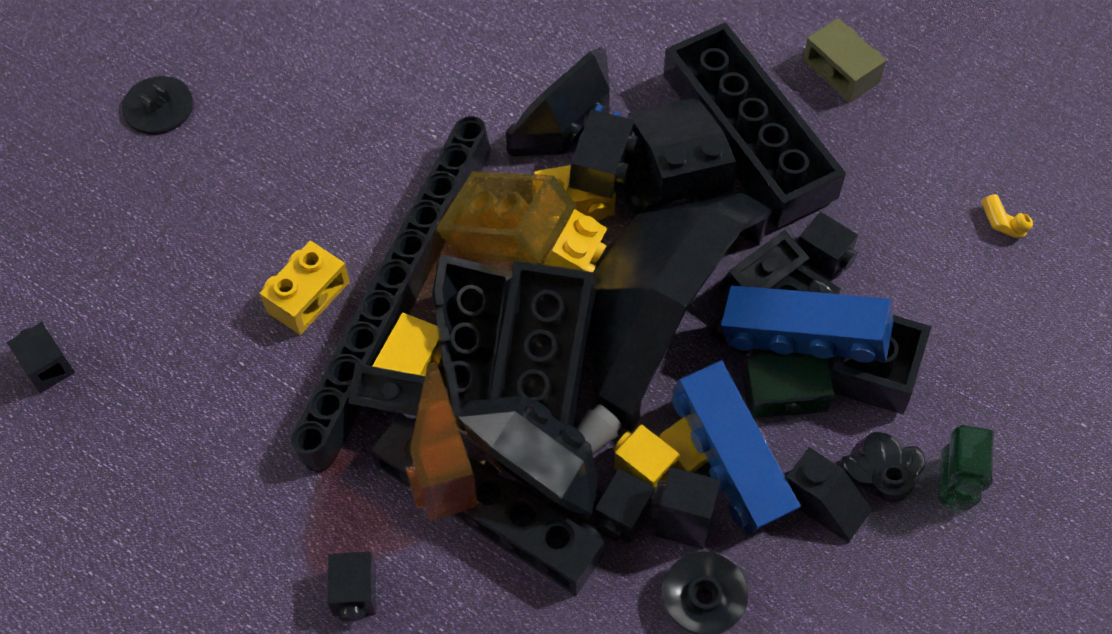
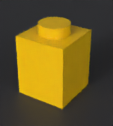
(645, 456)

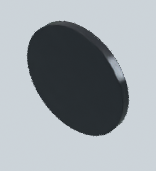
(157, 105)

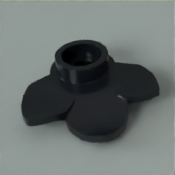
(885, 461)

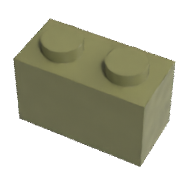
(844, 60)

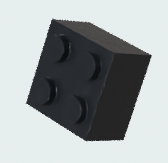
(886, 382)

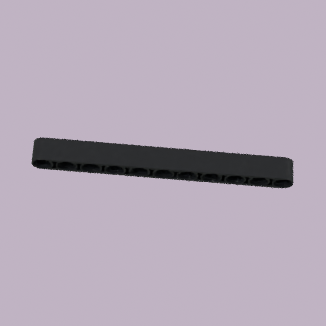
(462, 153)

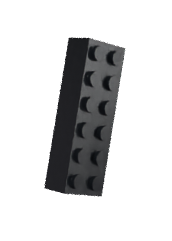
(769, 139)

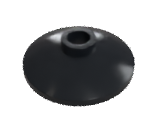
(708, 574)

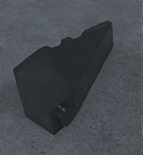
(470, 319)

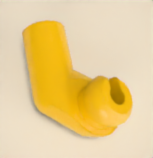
(1000, 221)

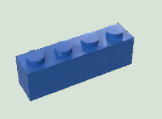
(808, 323)
(734, 448)

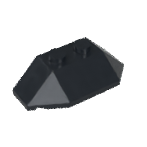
(562, 110)
(536, 448)

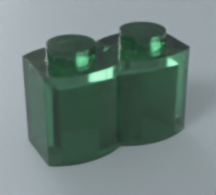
(966, 467)

